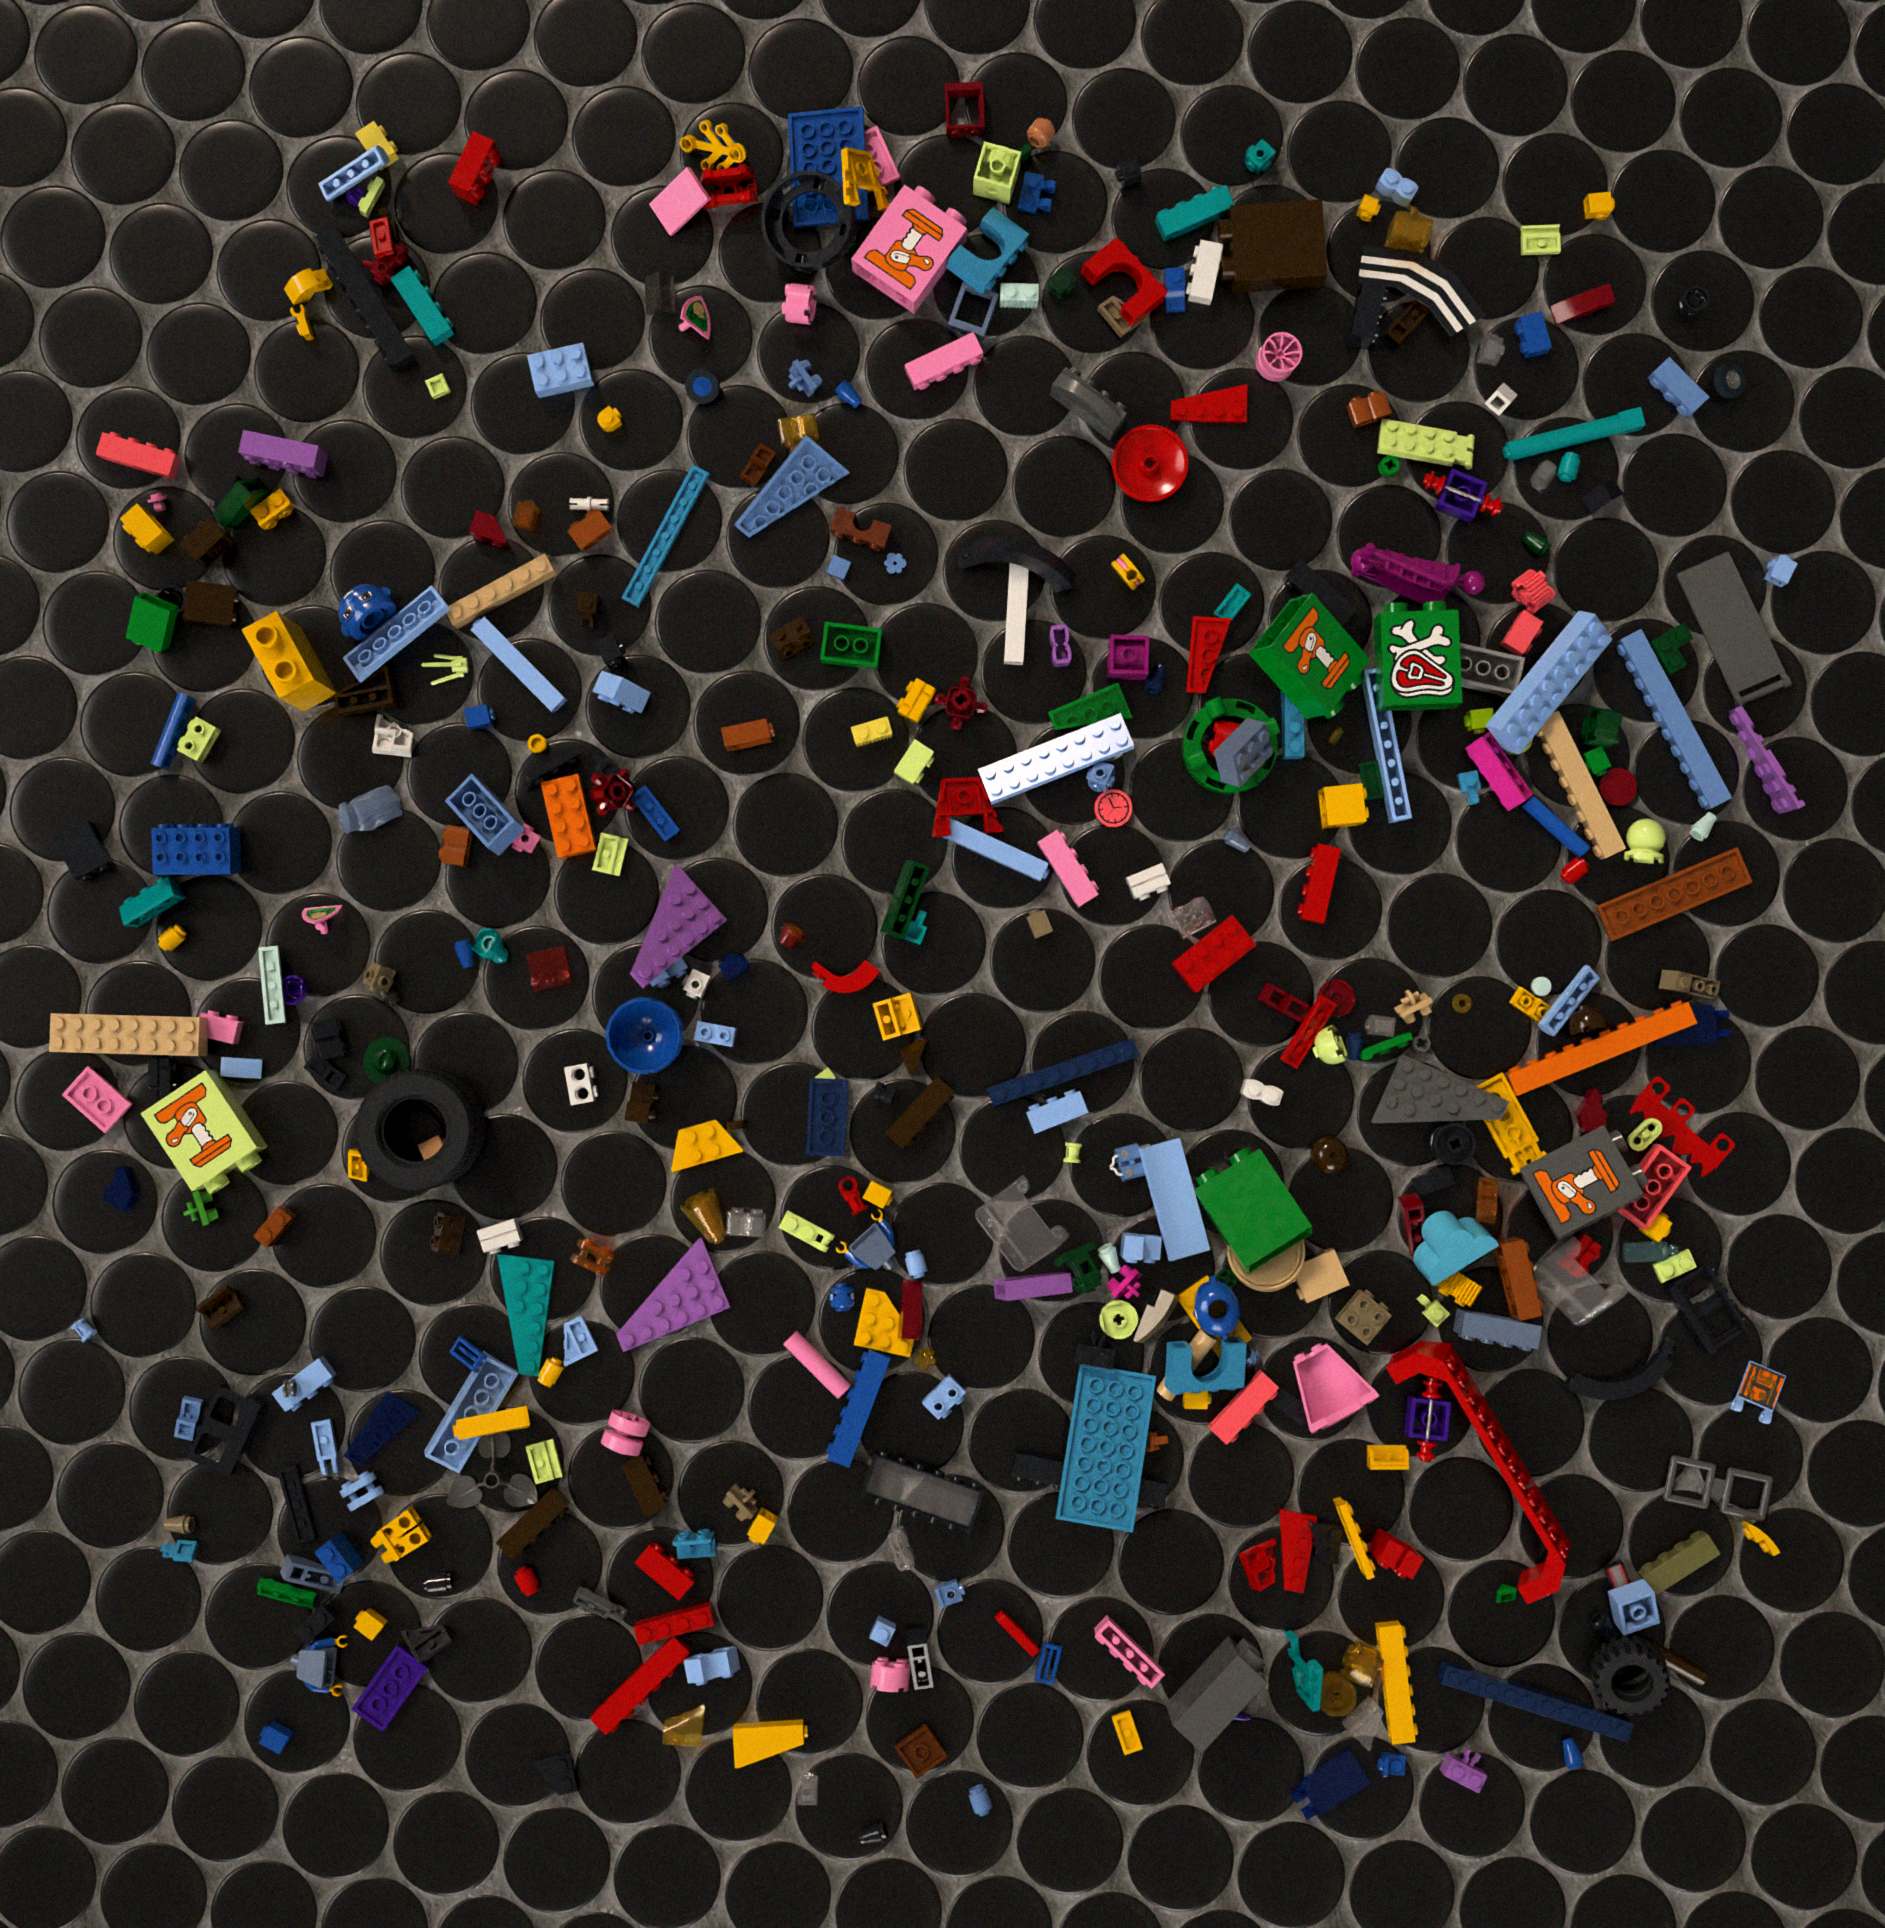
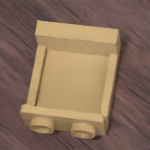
(1320, 1276)

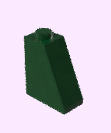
(240, 500)

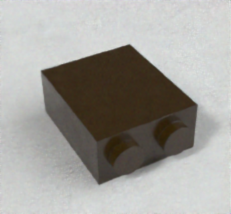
(210, 603)

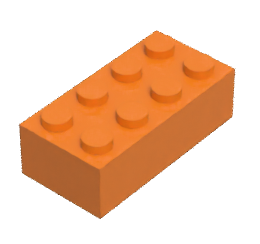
(569, 816)

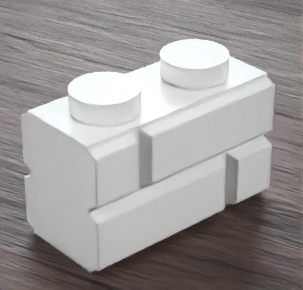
(1148, 881)
(500, 1235)

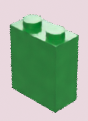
(152, 622)

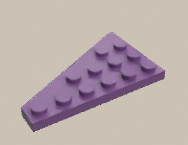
(679, 924)
(682, 1298)

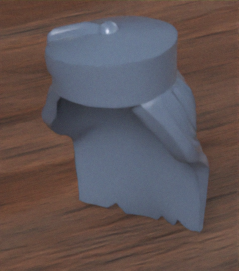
(370, 810)

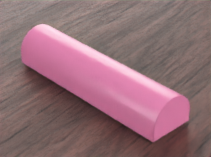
(817, 1364)

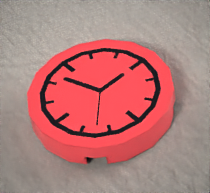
(1113, 808)

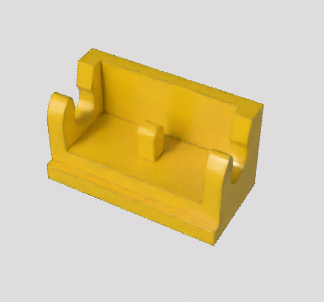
(1387, 1457)

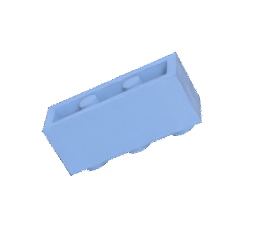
(1056, 1111)
(308, 1381)

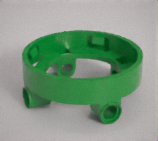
(1195, 758)

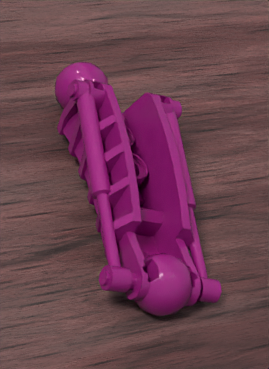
(1413, 577)

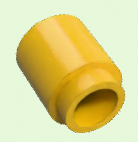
(172, 937)
(550, 1371)

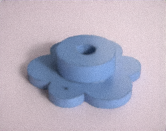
(892, 558)

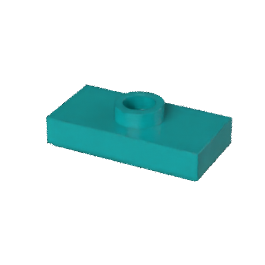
(1233, 602)

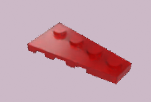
(1213, 407)
(1205, 647)
(1295, 1548)

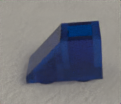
(122, 1189)

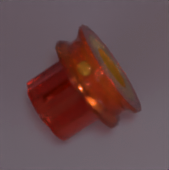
(792, 932)

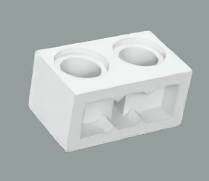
(575, 1085)

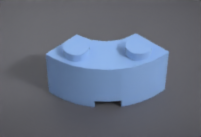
(708, 1666)

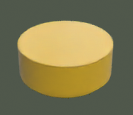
(537, 744)

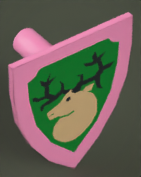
(696, 316)
(319, 915)

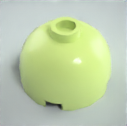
(1329, 1046)

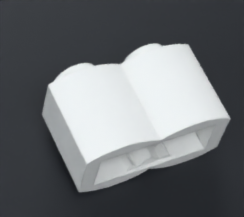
(1266, 1094)

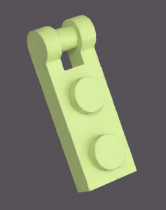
(806, 1231)

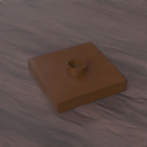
(921, 1751)

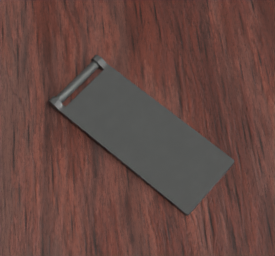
(1732, 627)

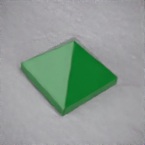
(1505, 1593)

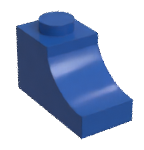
(1175, 286)

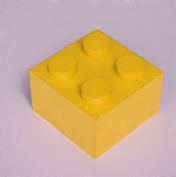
(146, 529)

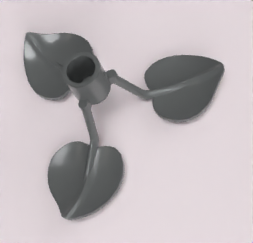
(518, 1493)

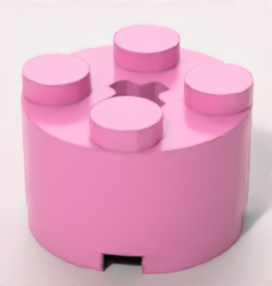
(799, 303)
(890, 1675)

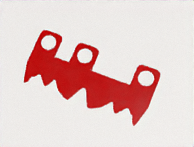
(1673, 1124)

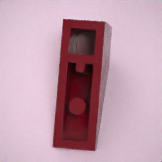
(1413, 1219)
(910, 1310)

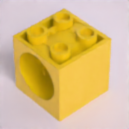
(1343, 806)

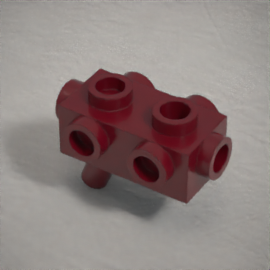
(387, 266)

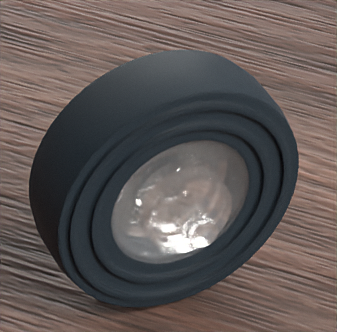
(1729, 380)

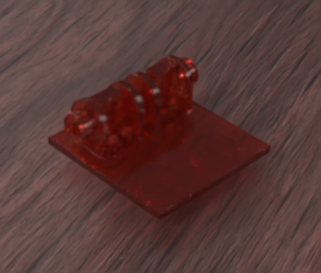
(549, 968)

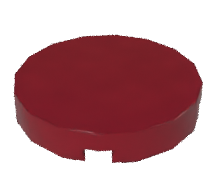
(1617, 787)
(1341, 993)

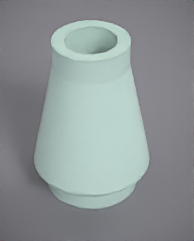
(1702, 828)
(1109, 1256)

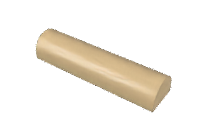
(1200, 1347)

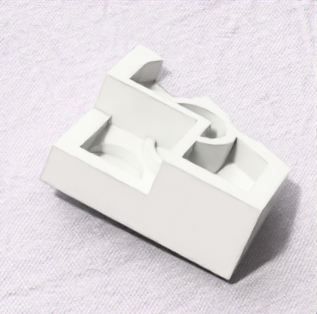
(391, 739)

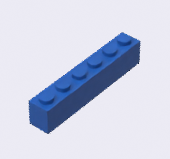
(858, 1408)

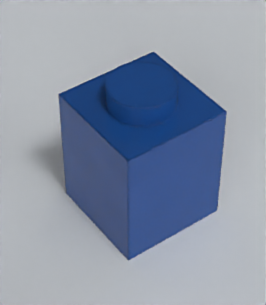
(479, 716)
(275, 1737)

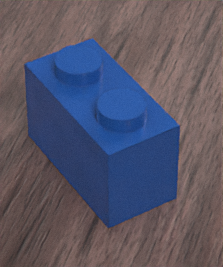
(1533, 335)

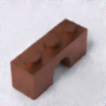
(876, 536)

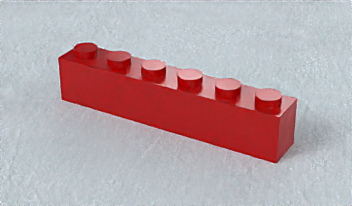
(640, 1683)

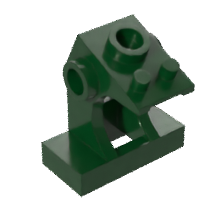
(1073, 1258)

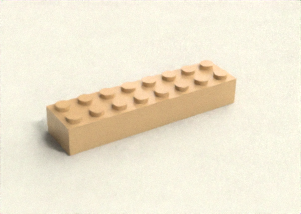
(128, 1034)

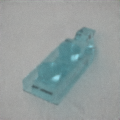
(1647, 1251)

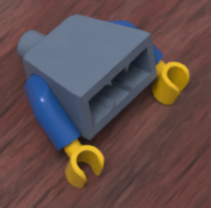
(872, 1247)
(317, 1665)

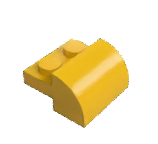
(897, 1016)

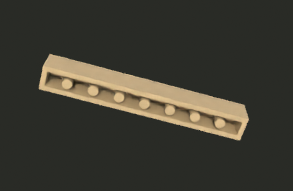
(1580, 787)

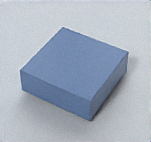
(838, 567)

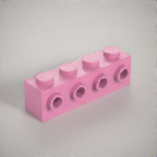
(944, 361)
(1067, 868)
(1131, 1654)

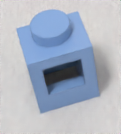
(942, 1589)

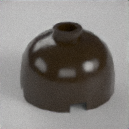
(1586, 1021)
(1329, 1154)

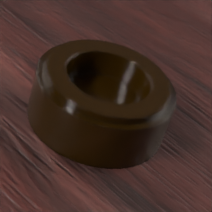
(736, 1124)

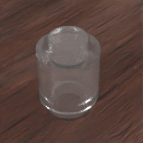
(1543, 475)

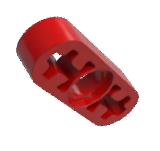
(1017, 1633)

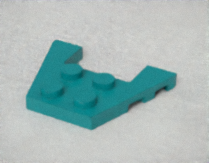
(1306, 1675)

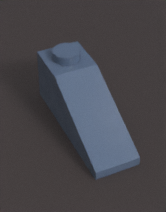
(308, 1573)

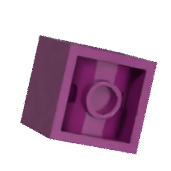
(1128, 657)

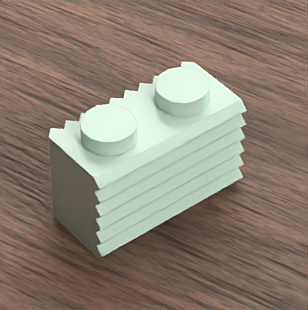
(1019, 295)

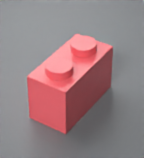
(1522, 633)

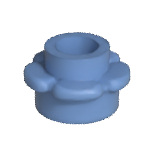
(1252, 1357)

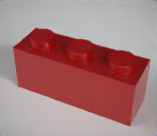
(665, 1570)

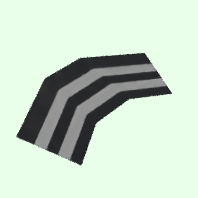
(1423, 281)

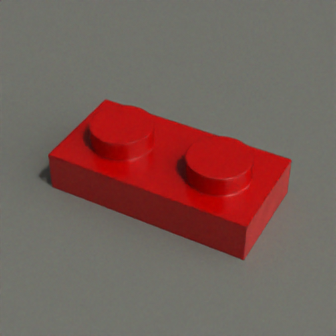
(381, 237)

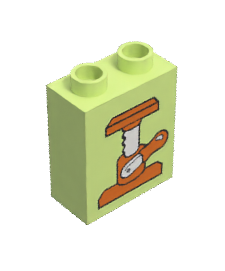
(205, 1132)

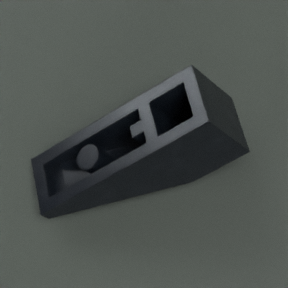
(919, 1658)

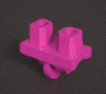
(1119, 1289)

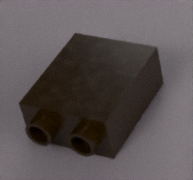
(1273, 246)

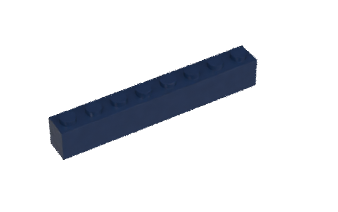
(1062, 1072)

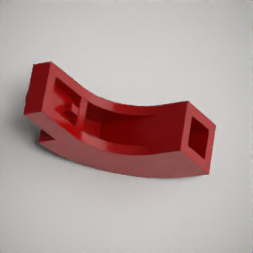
(847, 984)

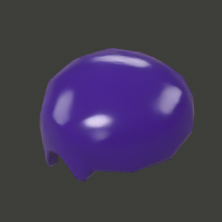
(294, 989)

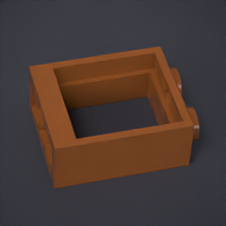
(747, 734)

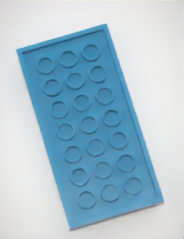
(1105, 1448)

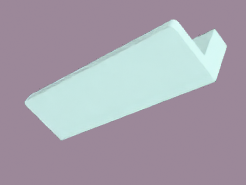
(272, 985)

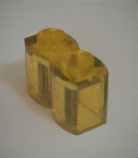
(795, 428)

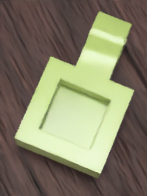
(1433, 1311)

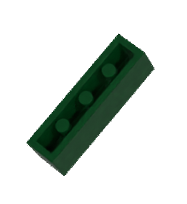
(904, 899)

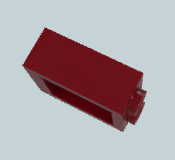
(960, 90)

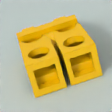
(394, 1537)

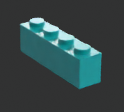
(1194, 213)
(422, 306)

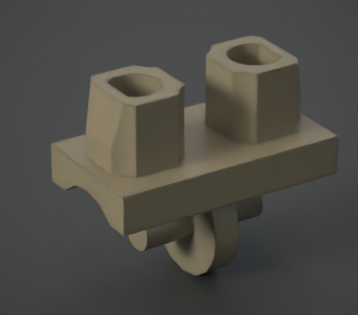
(743, 1500)

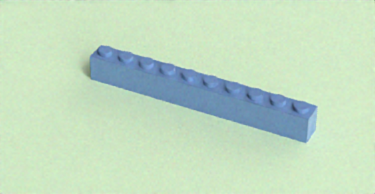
(1673, 720)

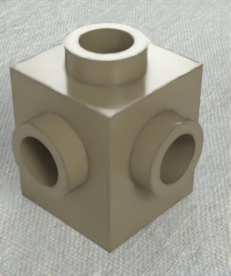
(379, 977)

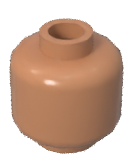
(1040, 132)

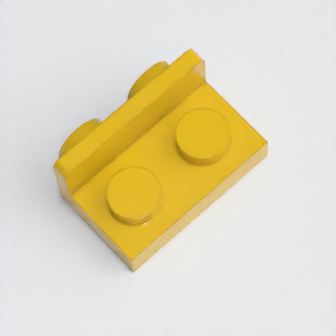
(272, 509)

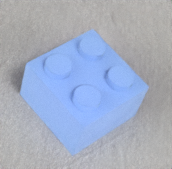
(1633, 1607)

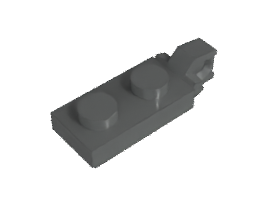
(599, 1605)

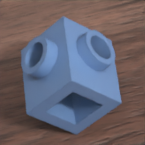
(1101, 776)

